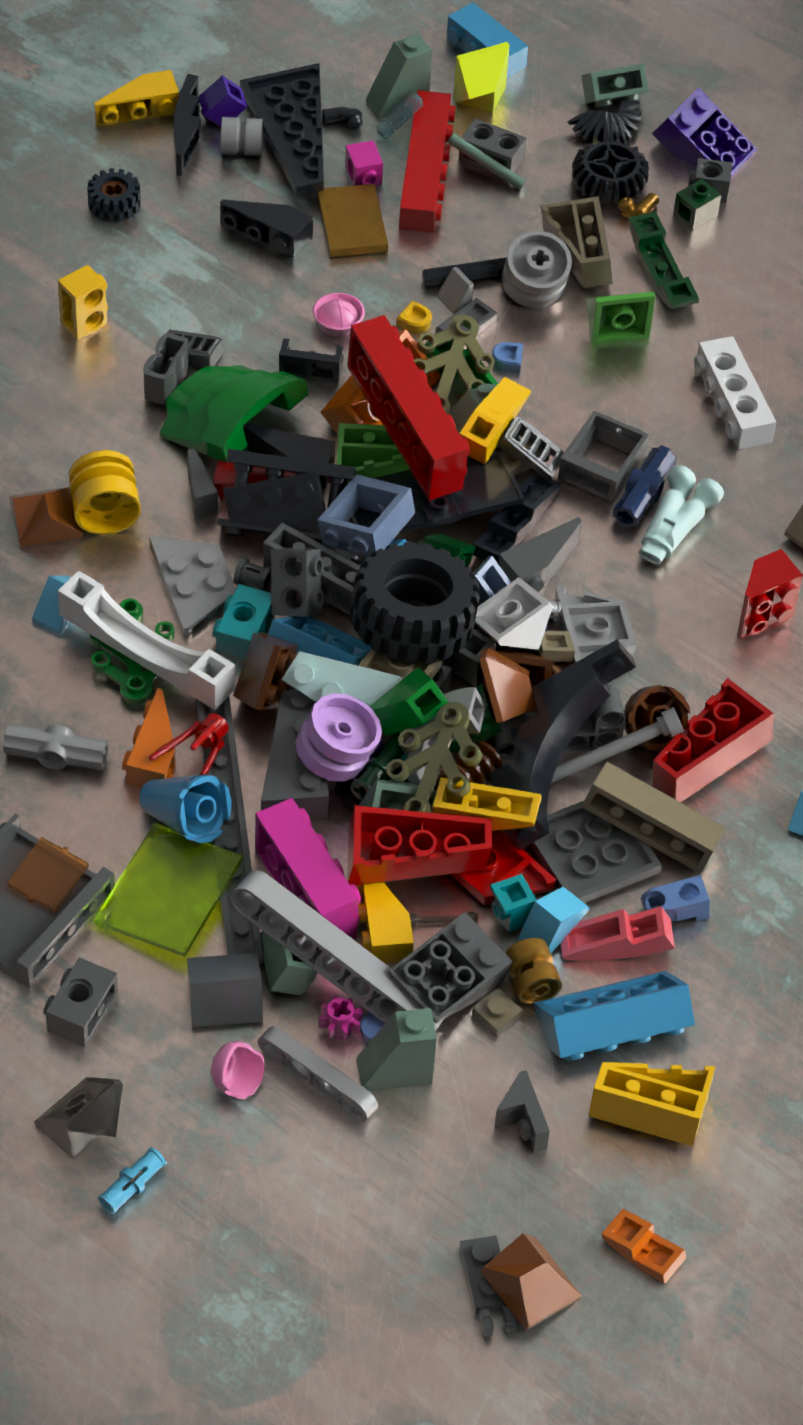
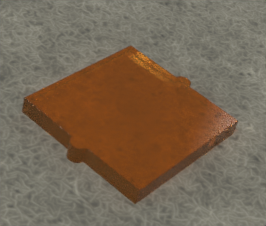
(48, 874)

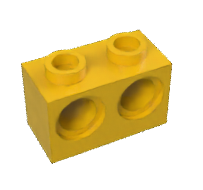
(82, 302)

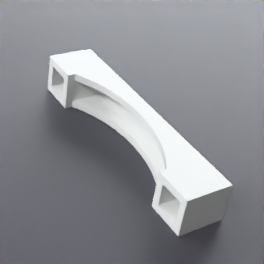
(198, 673)

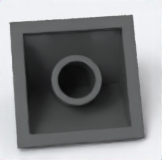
(225, 990)

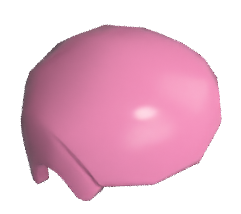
(237, 1070)

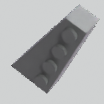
(285, 771)

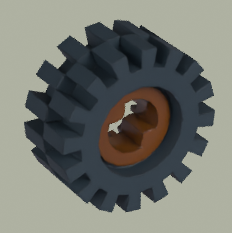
(124, 192)

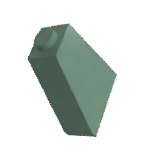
(402, 73)
(400, 1052)

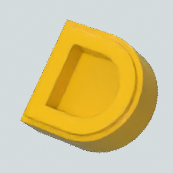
(415, 318)

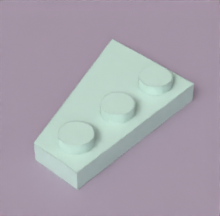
(324, 676)

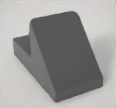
(523, 1107)

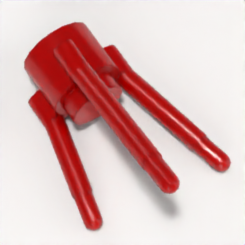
(207, 734)

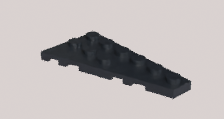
(291, 122)

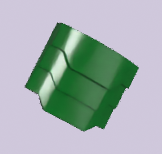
(218, 400)

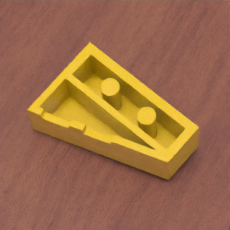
(652, 1100)

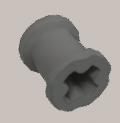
(252, 575)

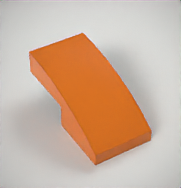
(639, 1244)

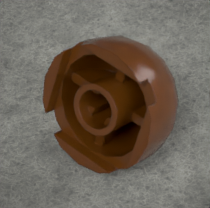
(647, 705)

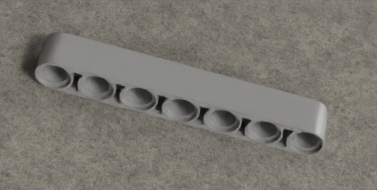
(321, 945)

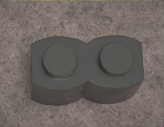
(165, 368)

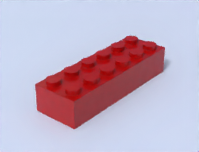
(408, 407)

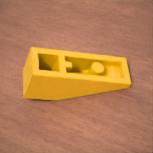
(504, 806)

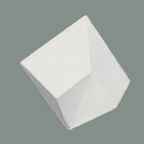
(515, 616)

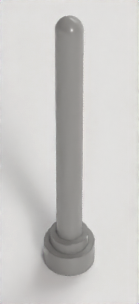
(666, 724)

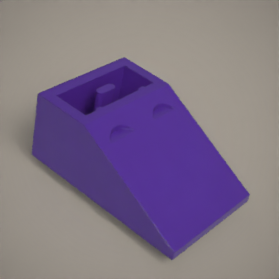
(703, 132)

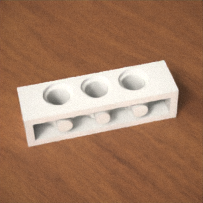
(735, 393)

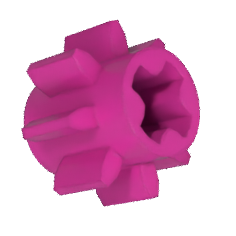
(340, 1018)

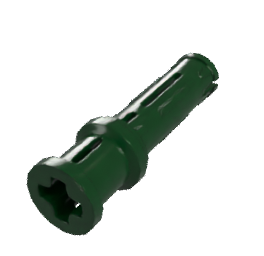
(376, 767)

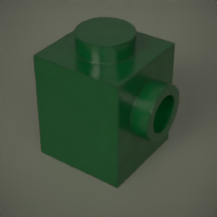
(697, 204)

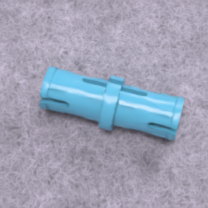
(115, 1197)

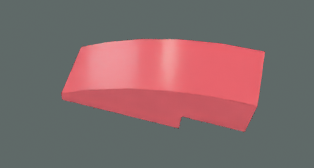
(619, 936)

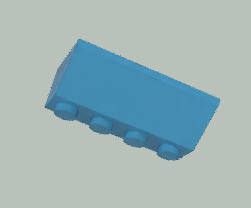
(615, 1014)

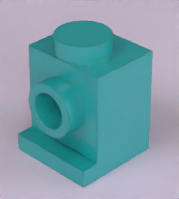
(508, 904)

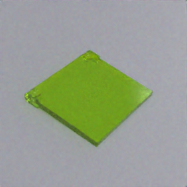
(168, 890)

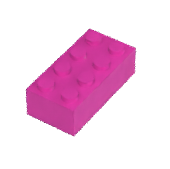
(303, 866)

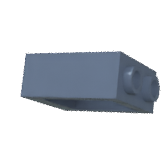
(389, 499)

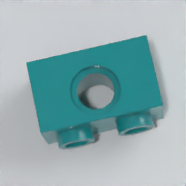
(244, 614)

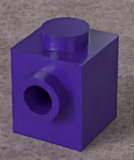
(222, 100)

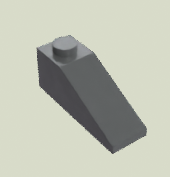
(541, 556)

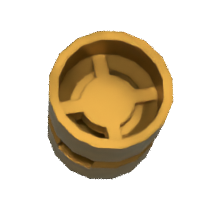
(533, 971)

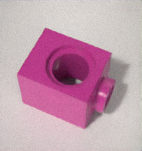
(364, 163)

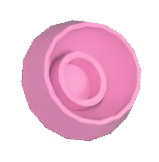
(337, 313)

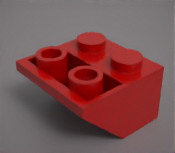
(769, 593)

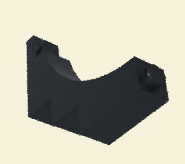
(562, 706)

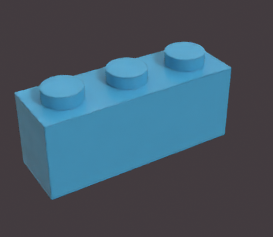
(475, 29)

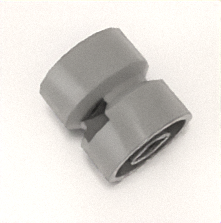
(241, 136)

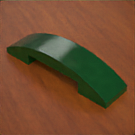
(659, 263)

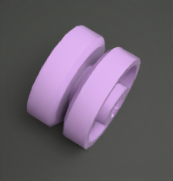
(338, 737)

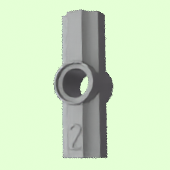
(55, 747)

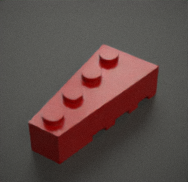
(714, 742)
(414, 844)

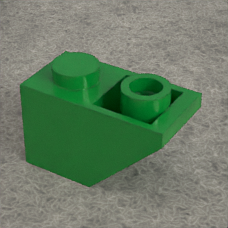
(409, 703)

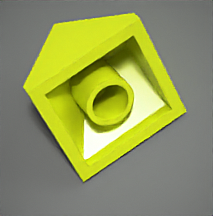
(481, 77)

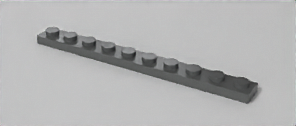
(239, 932)

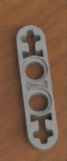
(317, 1073)

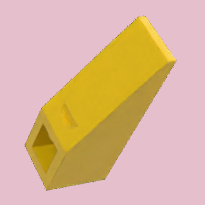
(140, 99)
(493, 418)
(386, 923)

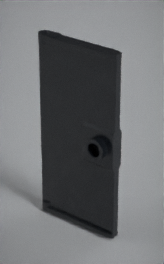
(484, 490)

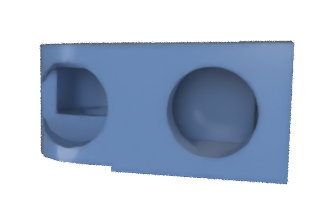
(680, 899)

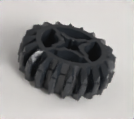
(610, 171)

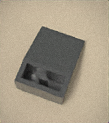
(452, 968)

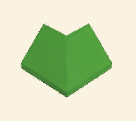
(620, 317)

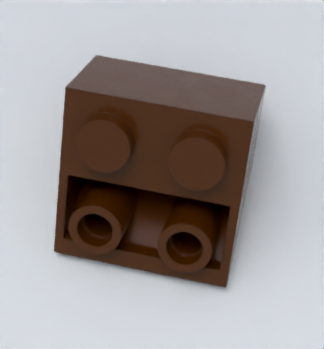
(262, 671)

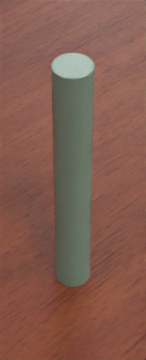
(486, 161)

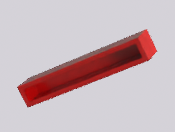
(425, 163)

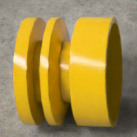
(104, 492)

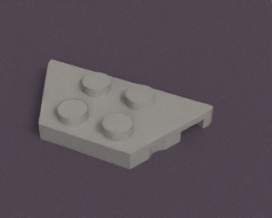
(193, 578)
(594, 622)

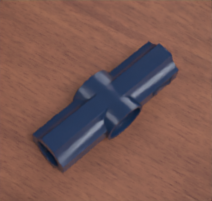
(644, 486)

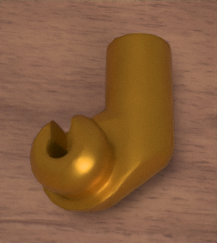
(630, 209)

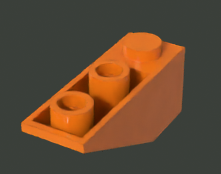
(147, 740)

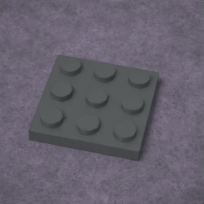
(592, 854)

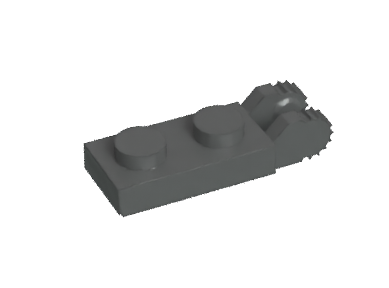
(475, 1255)

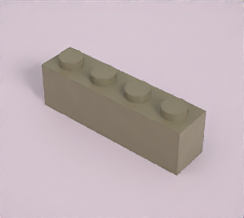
(653, 817)

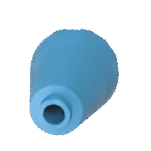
(188, 805)

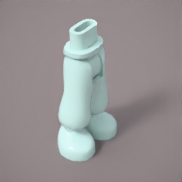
(675, 515)

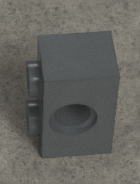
(80, 1019)

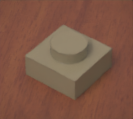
(557, 646)
(497, 1012)

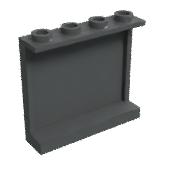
(30, 932)

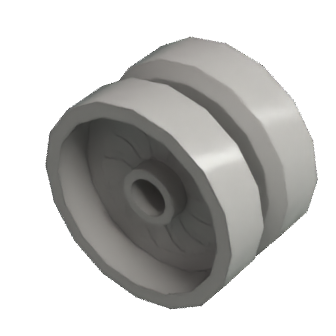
(536, 269)

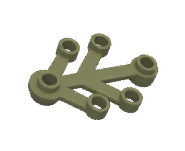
(453, 359)
(437, 755)

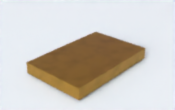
(352, 220)

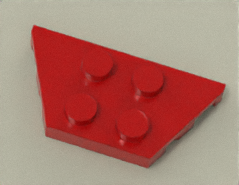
(503, 863)

